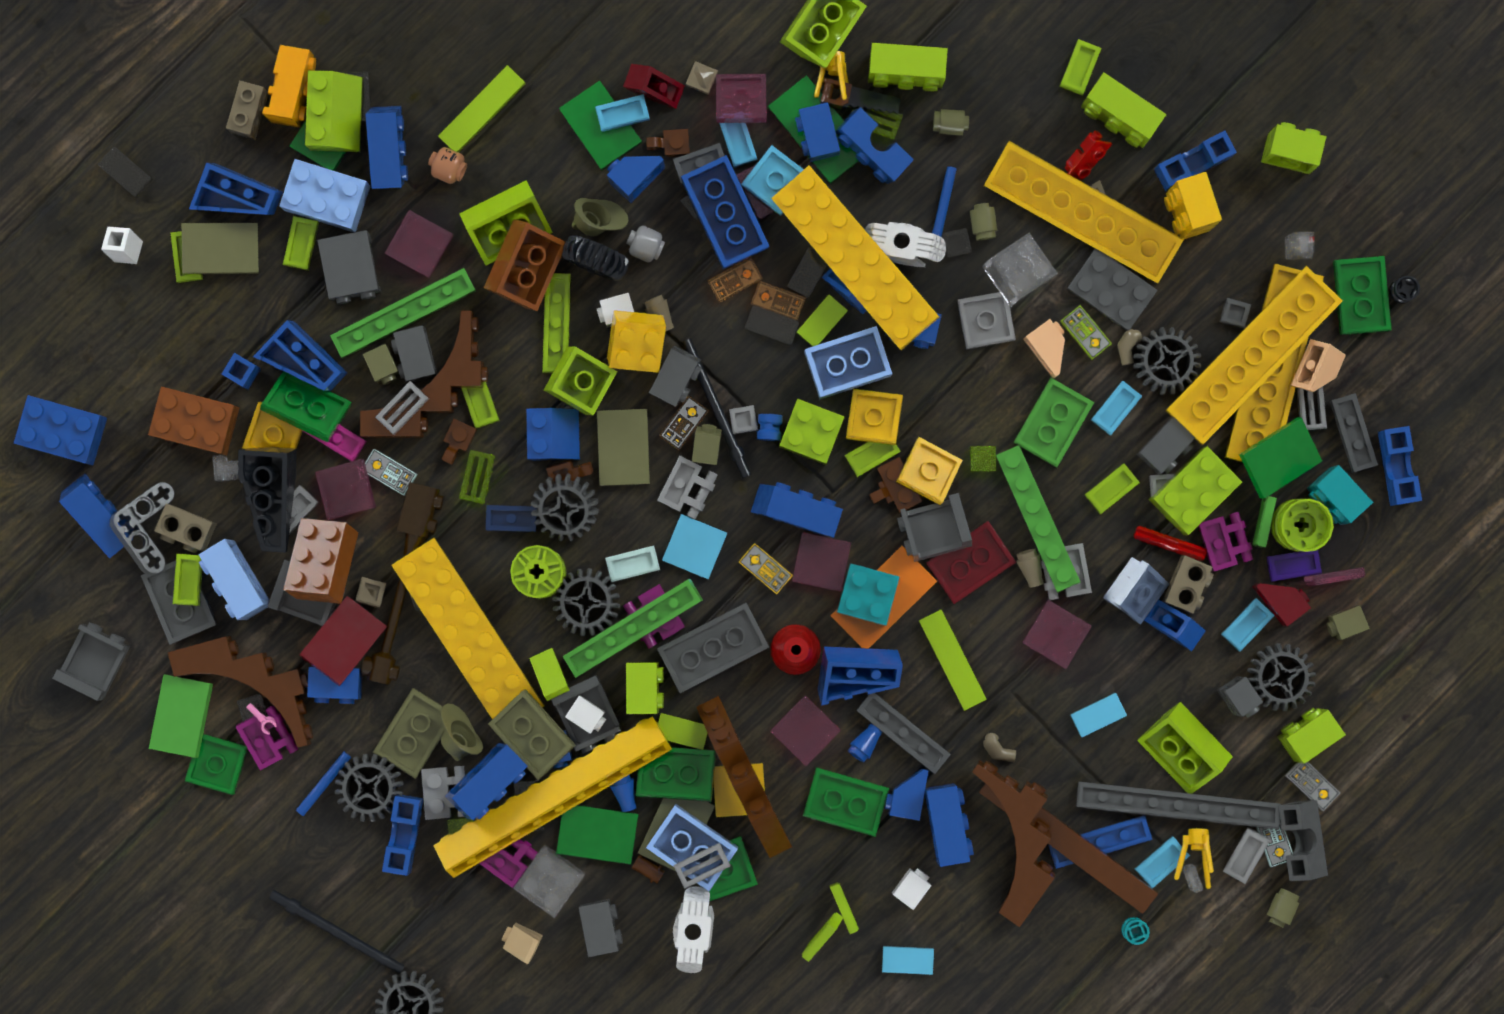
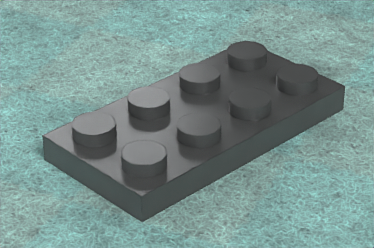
(713, 647)

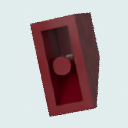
(653, 85)
(1283, 601)

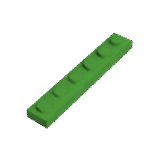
(403, 313)
(1038, 519)
(632, 628)

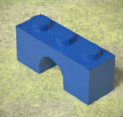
(856, 134)
(1195, 161)
(1395, 450)
(404, 833)

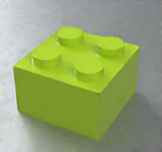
(1294, 148)
(580, 380)
(811, 432)
(643, 688)
(1310, 735)

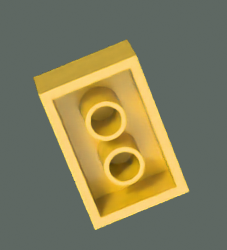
(1192, 206)

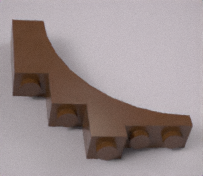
(458, 372)
(281, 690)
(743, 777)
(1031, 838)

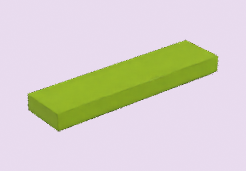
(482, 109)
(556, 320)
(952, 660)

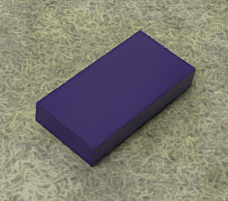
(1293, 565)

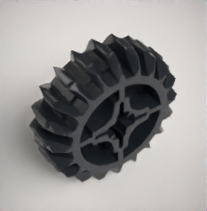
(595, 258)

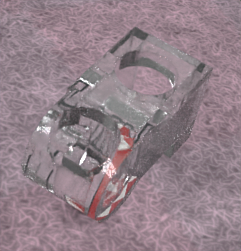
(1300, 245)
(224, 469)

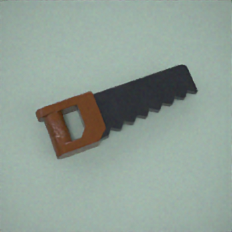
(858, 98)

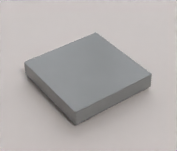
(985, 320)

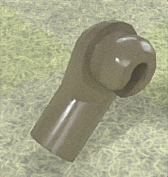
(1125, 345)
(995, 749)

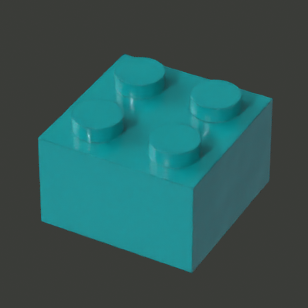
(1340, 495)
(868, 594)

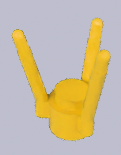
(836, 67)
(1199, 842)

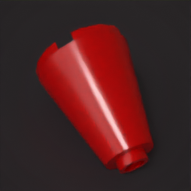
(782, 645)

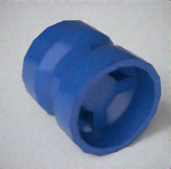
(769, 427)

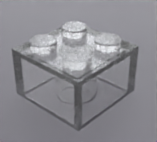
(1019, 269)
(549, 881)

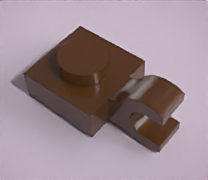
(673, 142)
(459, 438)
(567, 468)

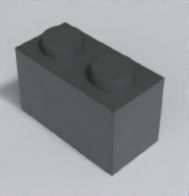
(414, 354)
(675, 376)
(1166, 447)
(1240, 697)
(600, 928)

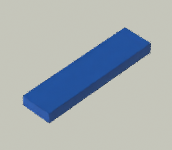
(1111, 838)

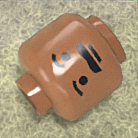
(447, 165)

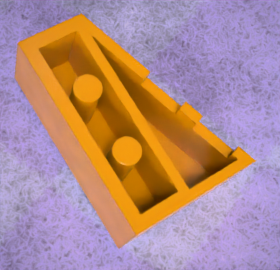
(289, 86)

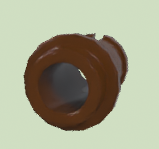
(648, 869)

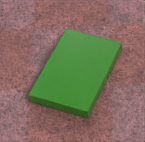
(1053, 422)
(180, 716)

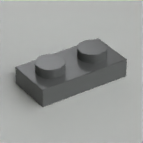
(697, 159)

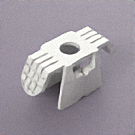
(921, 243)
(693, 911)

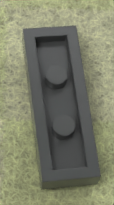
(1353, 433)

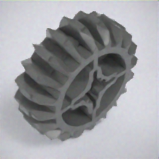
(1172, 371)
(561, 487)
(564, 599)
(1286, 687)
(353, 771)
(405, 995)

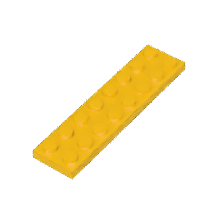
(1083, 212)
(855, 257)
(1254, 355)
(1271, 403)
(462, 627)

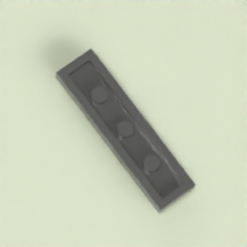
(903, 732)

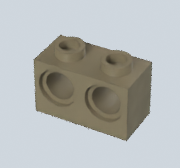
(247, 110)
(187, 522)
(1181, 581)

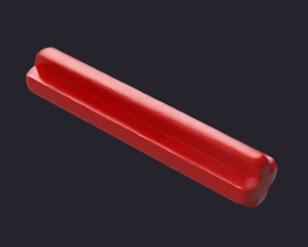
(1170, 543)

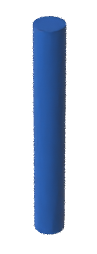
(944, 201)
(323, 783)

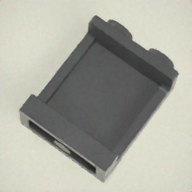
(349, 267)
(935, 529)
(309, 610)
(92, 661)
(592, 691)

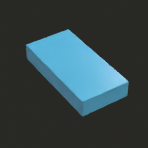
(622, 113)
(738, 143)
(1116, 408)
(1247, 624)
(1098, 715)
(1160, 862)
(907, 960)

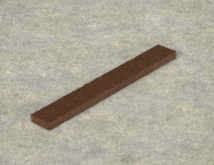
(1090, 858)

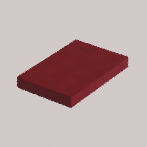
(971, 567)
(343, 641)

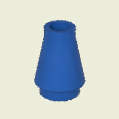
(864, 744)
(625, 793)

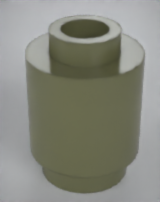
(950, 122)
(983, 221)
(1283, 908)

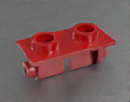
(1080, 163)

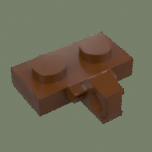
(892, 490)

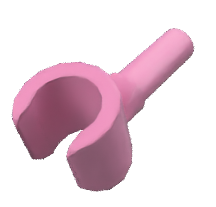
(261, 718)

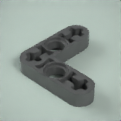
(134, 520)

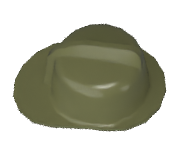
(597, 215)
(459, 735)

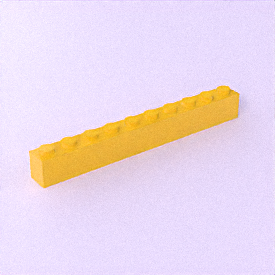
(552, 797)

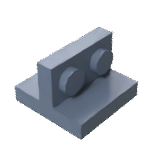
(1136, 589)

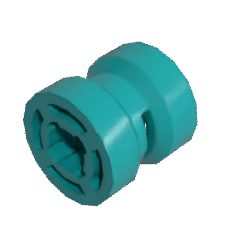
(1130, 929)

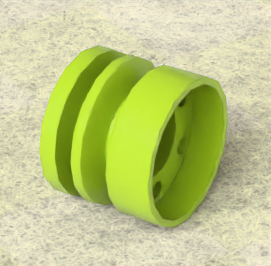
(1316, 525)
(549, 561)

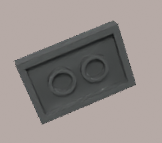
(1112, 289)
(177, 620)

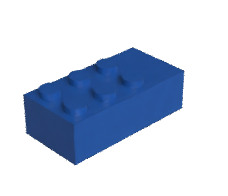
(724, 212)

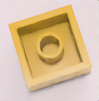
(636, 341)

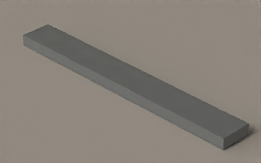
(1178, 805)

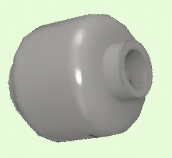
(645, 244)

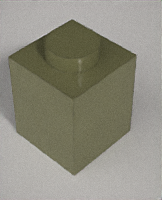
(382, 364)
(706, 444)
(1347, 623)

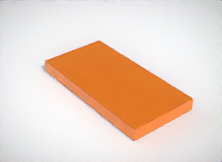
(912, 585)

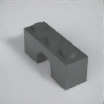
(1309, 858)

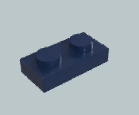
(510, 518)

